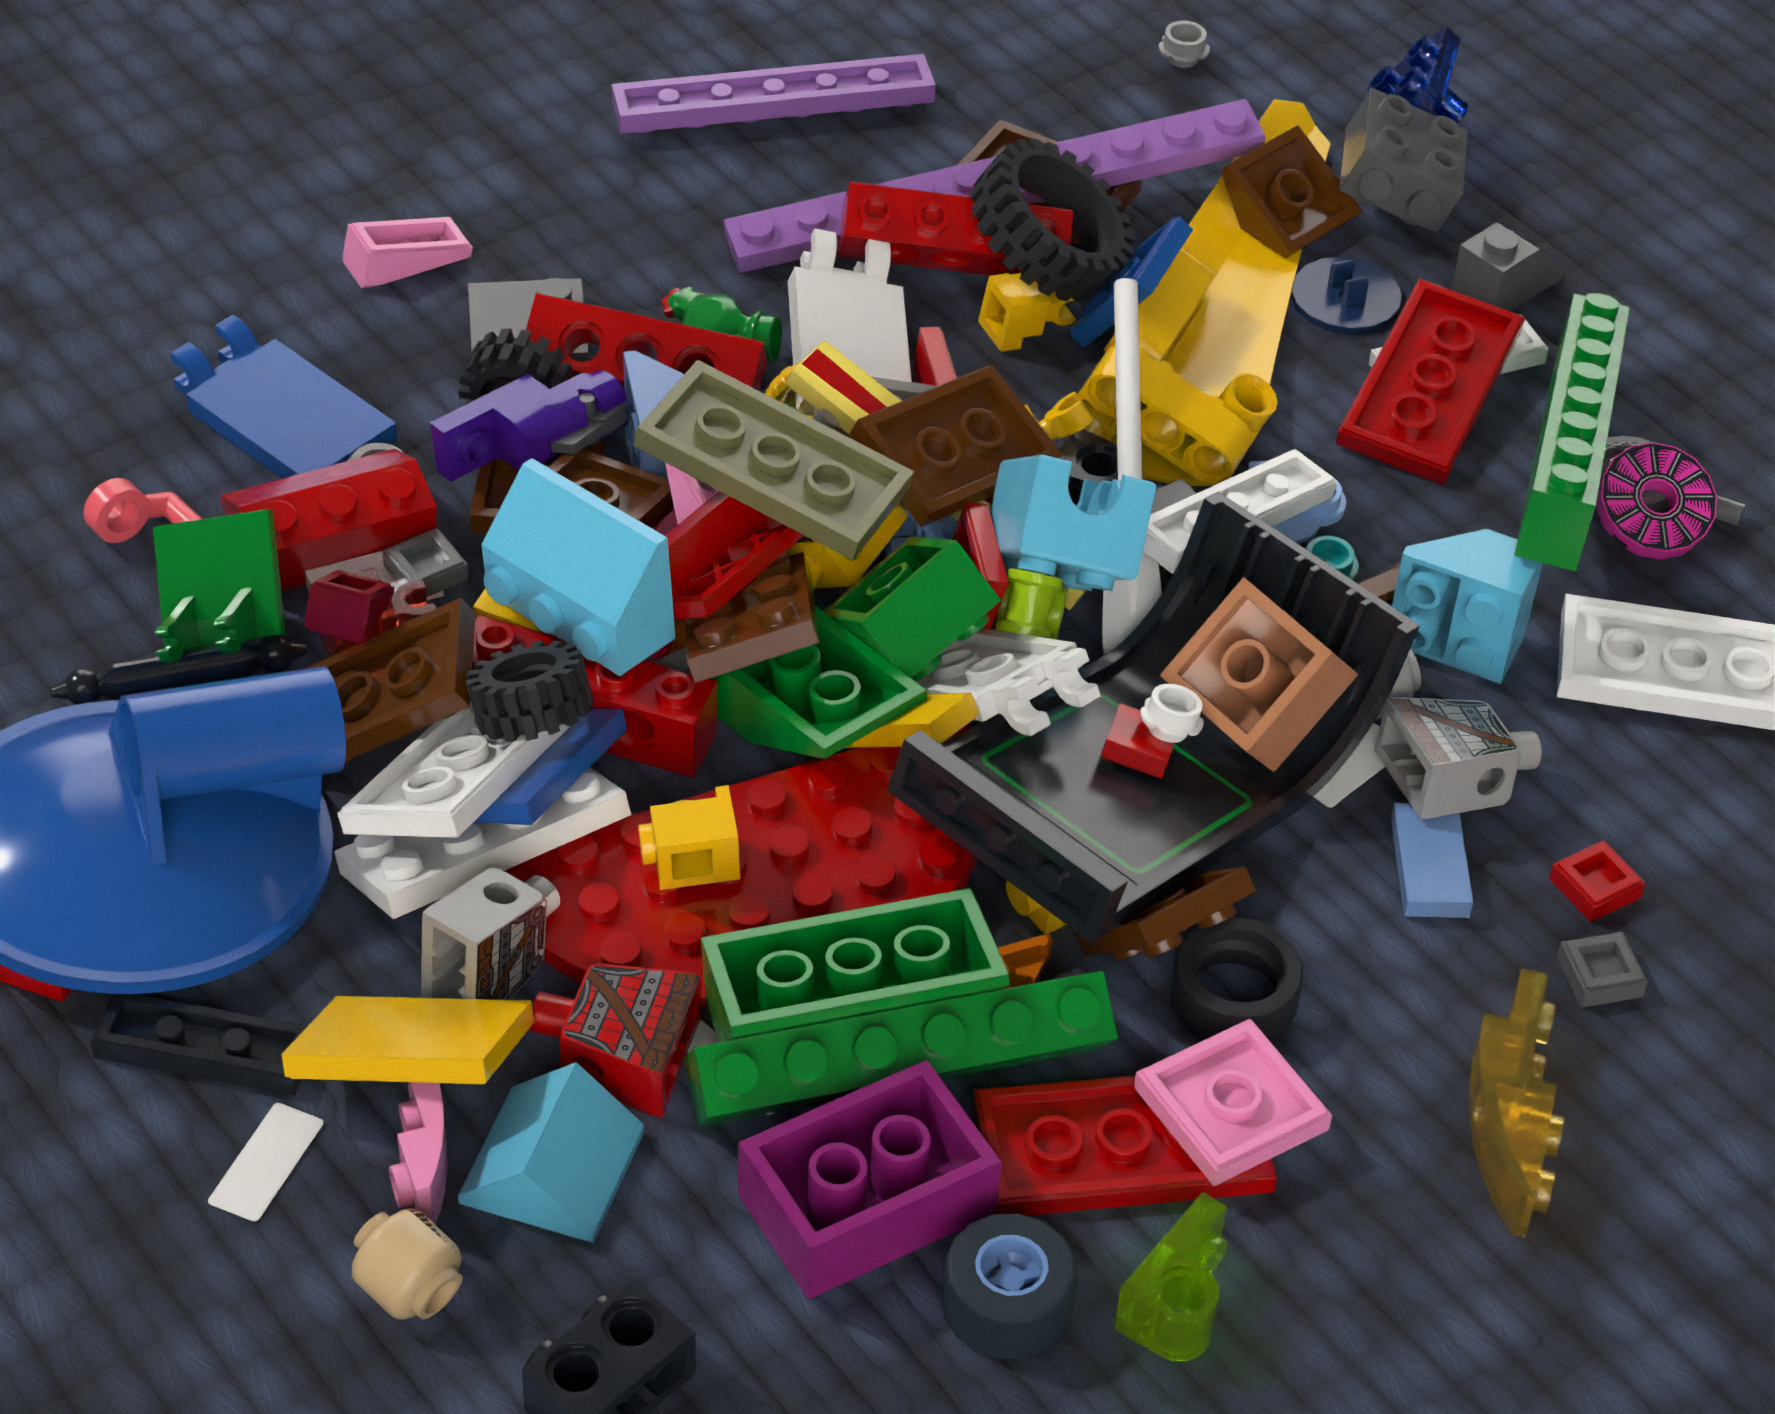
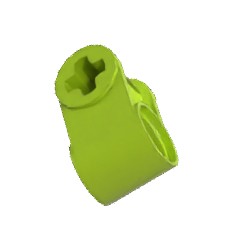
(1032, 604)

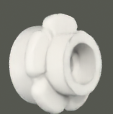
(1172, 713)

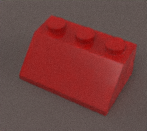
(341, 511)

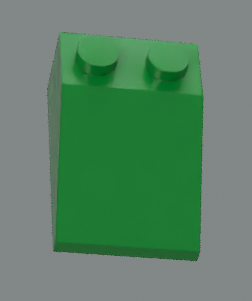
(816, 695)

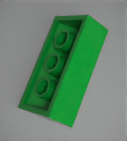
(849, 964)

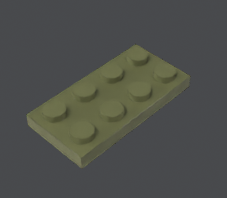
(774, 459)

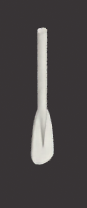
(1134, 598)

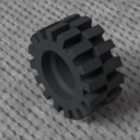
(512, 359)
(529, 690)

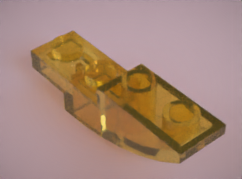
(1513, 1106)

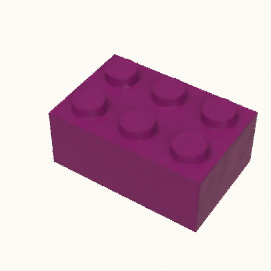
(867, 1178)

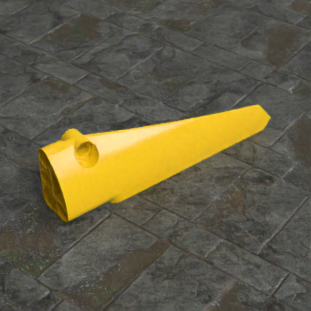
(1207, 340)

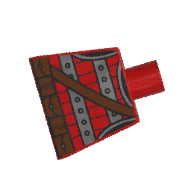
(626, 1029)

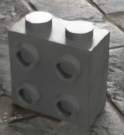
(1404, 160)

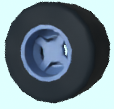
(1009, 1286)

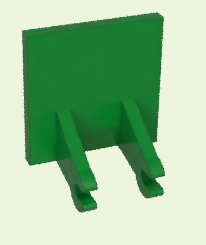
(218, 583)

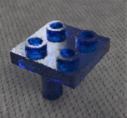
(1425, 76)

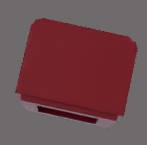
(346, 605)

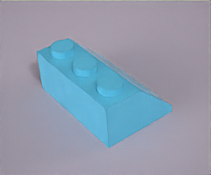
(580, 569)

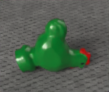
(723, 315)

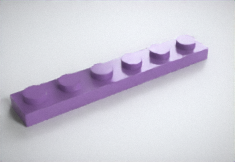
(772, 93)

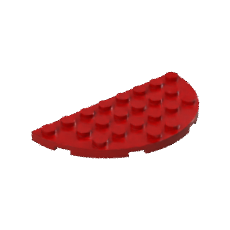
(808, 848)

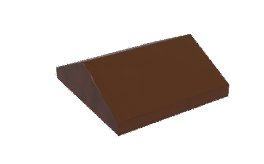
(1287, 193)

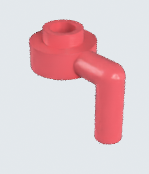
(120, 510)

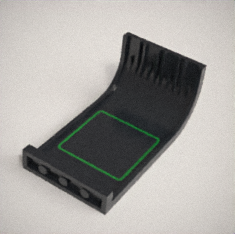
(1112, 840)

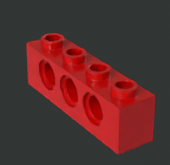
(929, 228)
(676, 345)
(664, 710)

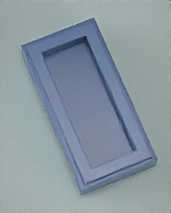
(1431, 864)

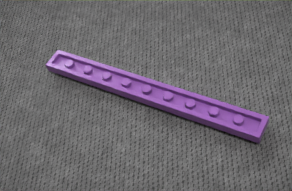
(1115, 155)

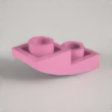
(422, 1147)

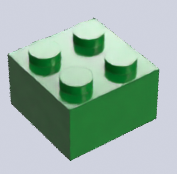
(917, 604)

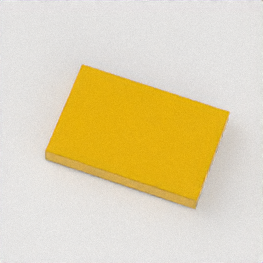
(408, 1039)

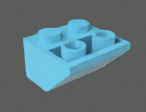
(1468, 600)

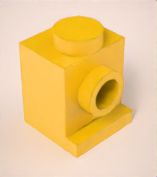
(692, 841)

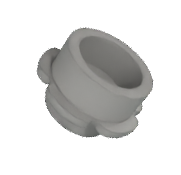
(1184, 44)

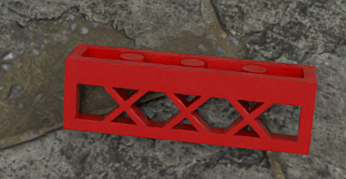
(720, 553)

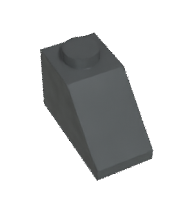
(1503, 269)

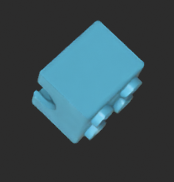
(1050, 535)

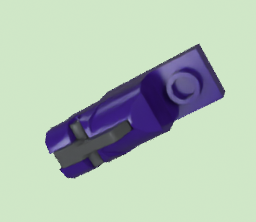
(528, 423)

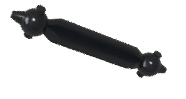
(194, 668)

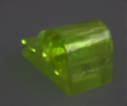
(1177, 1278)

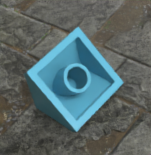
(555, 1154)

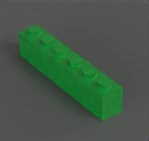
(847, 1054)

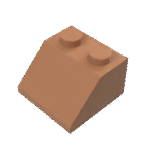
(1259, 674)

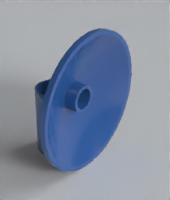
(166, 831)

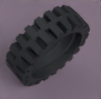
(1029, 243)

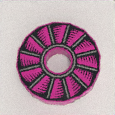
(1676, 477)

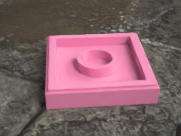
(1232, 1101)

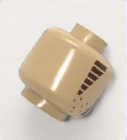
(406, 1264)

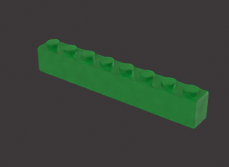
(1573, 433)

